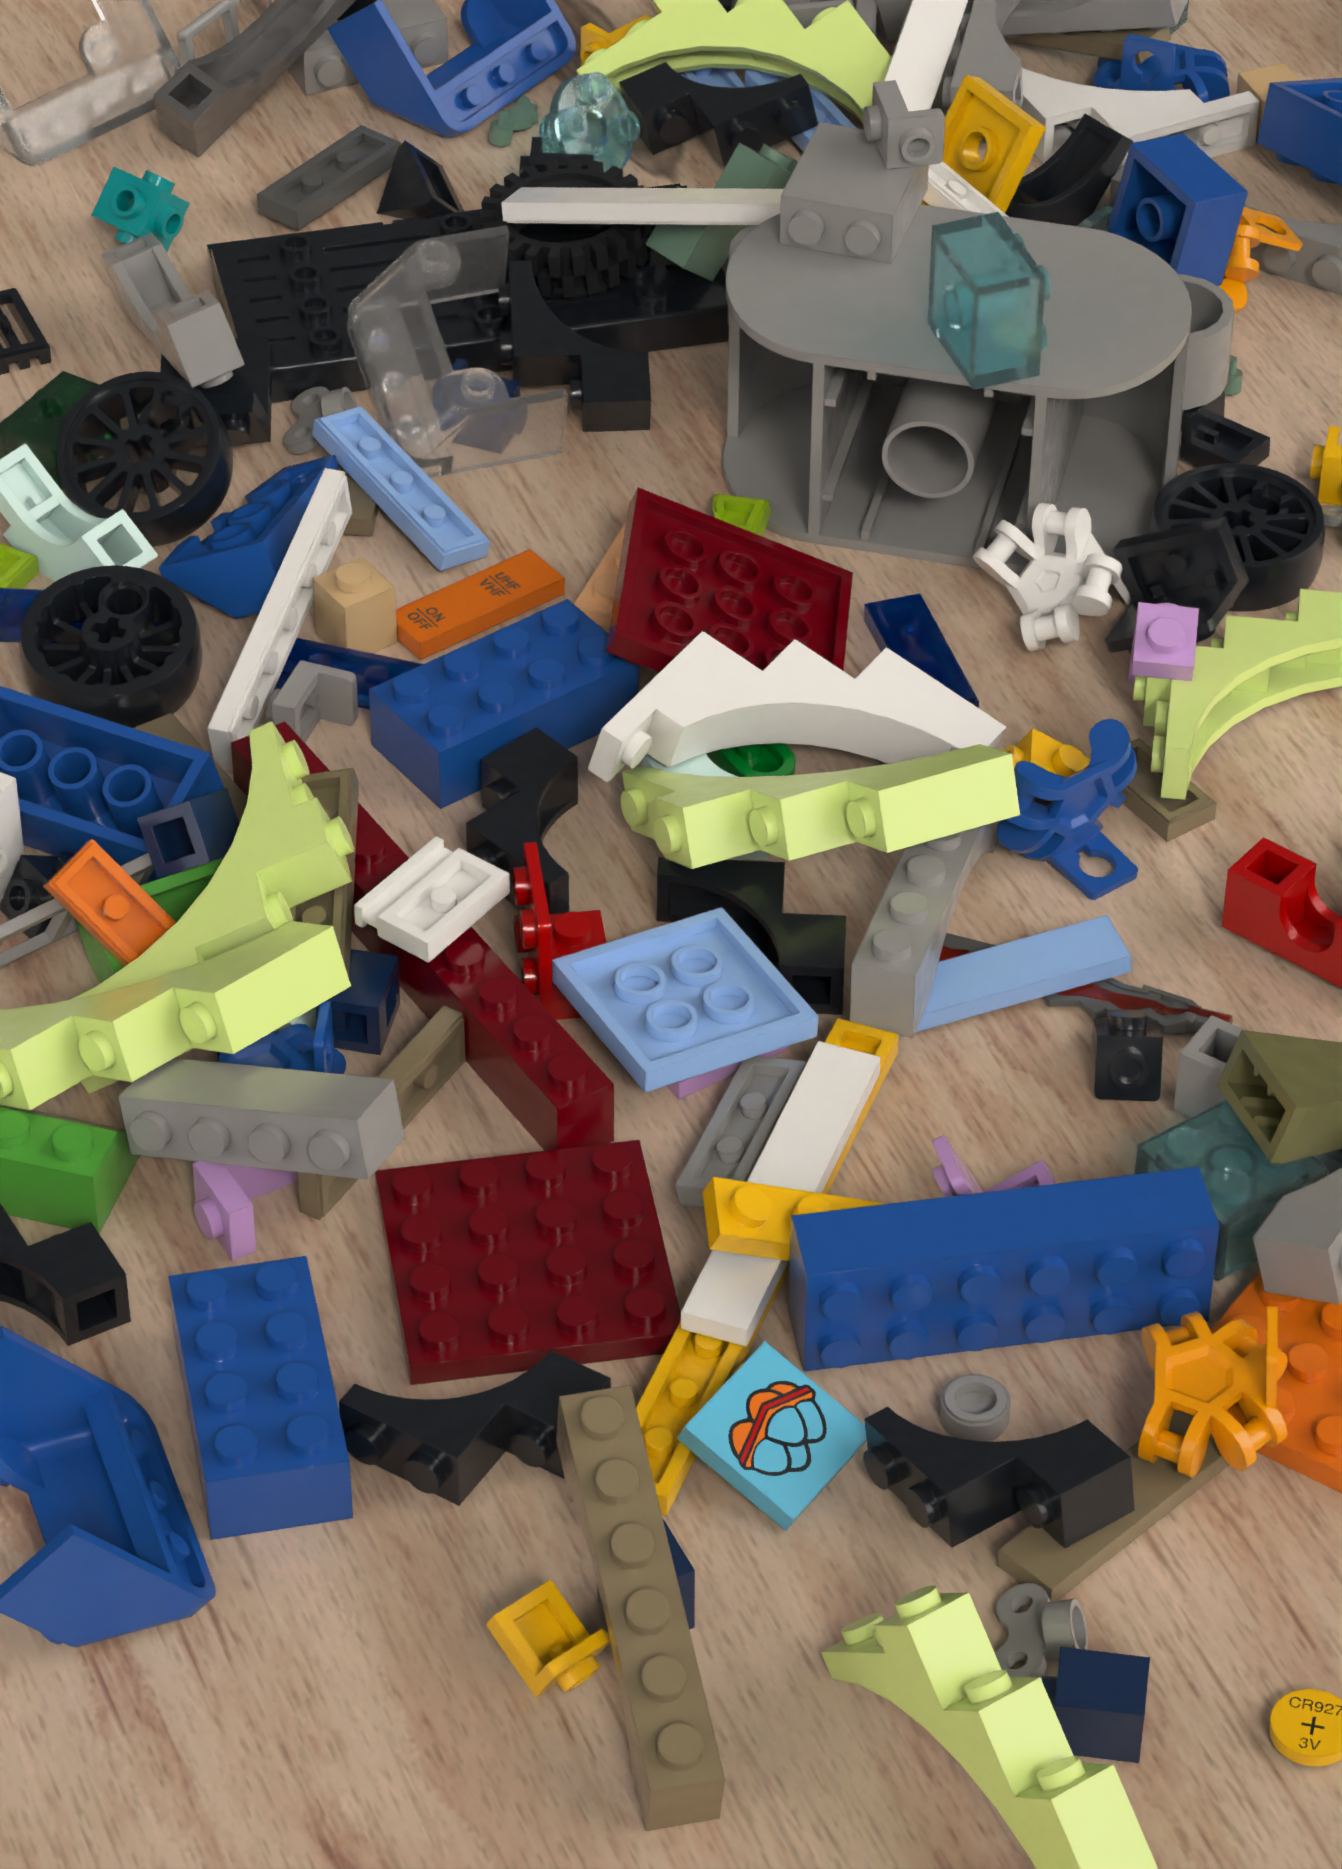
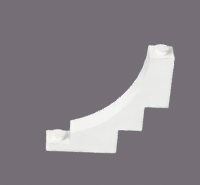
(1139, 115)
(722, 701)

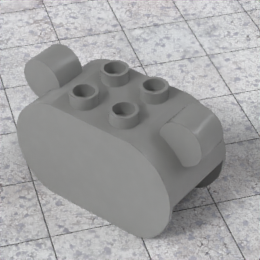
(885, 447)

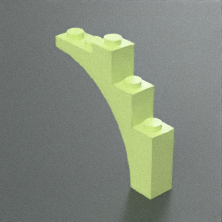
(832, 54)
(1238, 676)
(796, 816)
(277, 860)
(146, 1024)
(999, 1728)

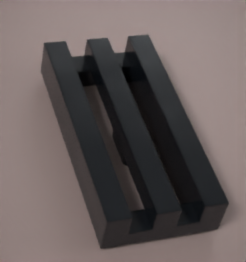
(15, 351)

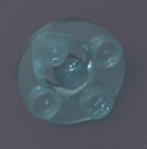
(590, 119)

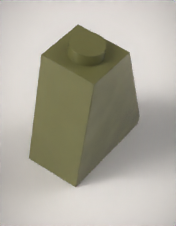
(1286, 1093)

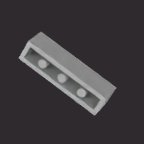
(263, 1117)

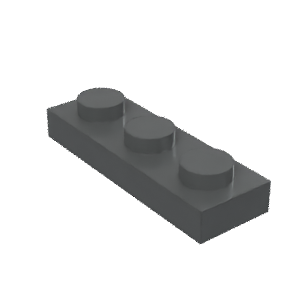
(328, 177)

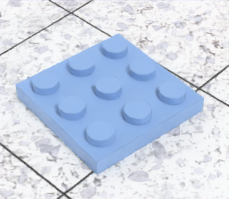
(684, 999)

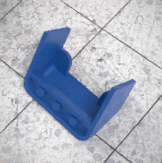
(510, 53)
(104, 1500)

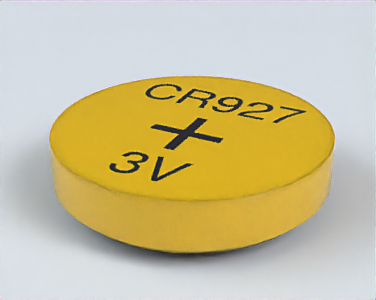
(1308, 1727)

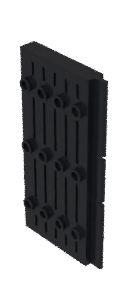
(302, 283)

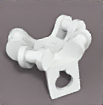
(1054, 584)

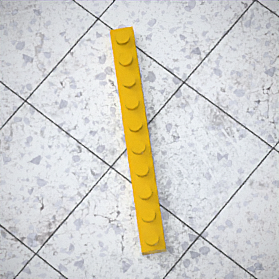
(699, 1364)

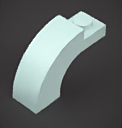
(56, 529)

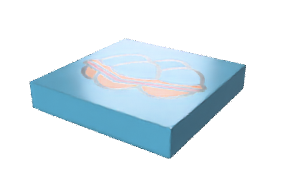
(774, 1435)

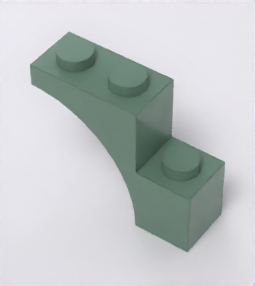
(706, 247)

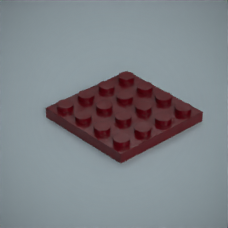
(705, 575)
(526, 1260)

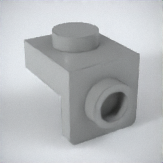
(903, 135)
(312, 695)

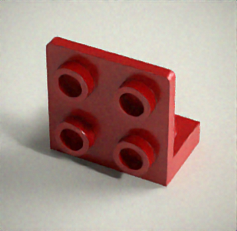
(548, 935)

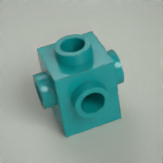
(141, 207)

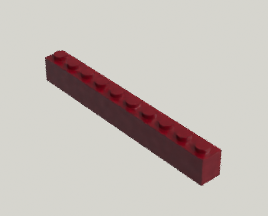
(507, 1031)

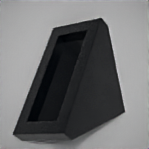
(417, 187)

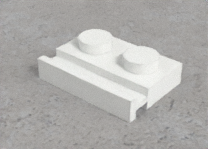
(432, 899)

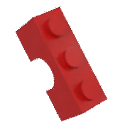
(1277, 907)

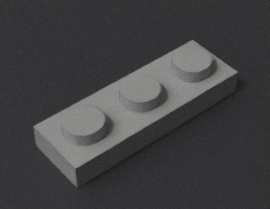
(739, 1125)

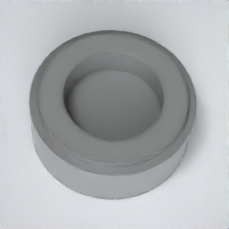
(974, 1408)

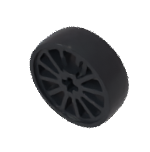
(145, 457)
(1271, 520)
(117, 661)

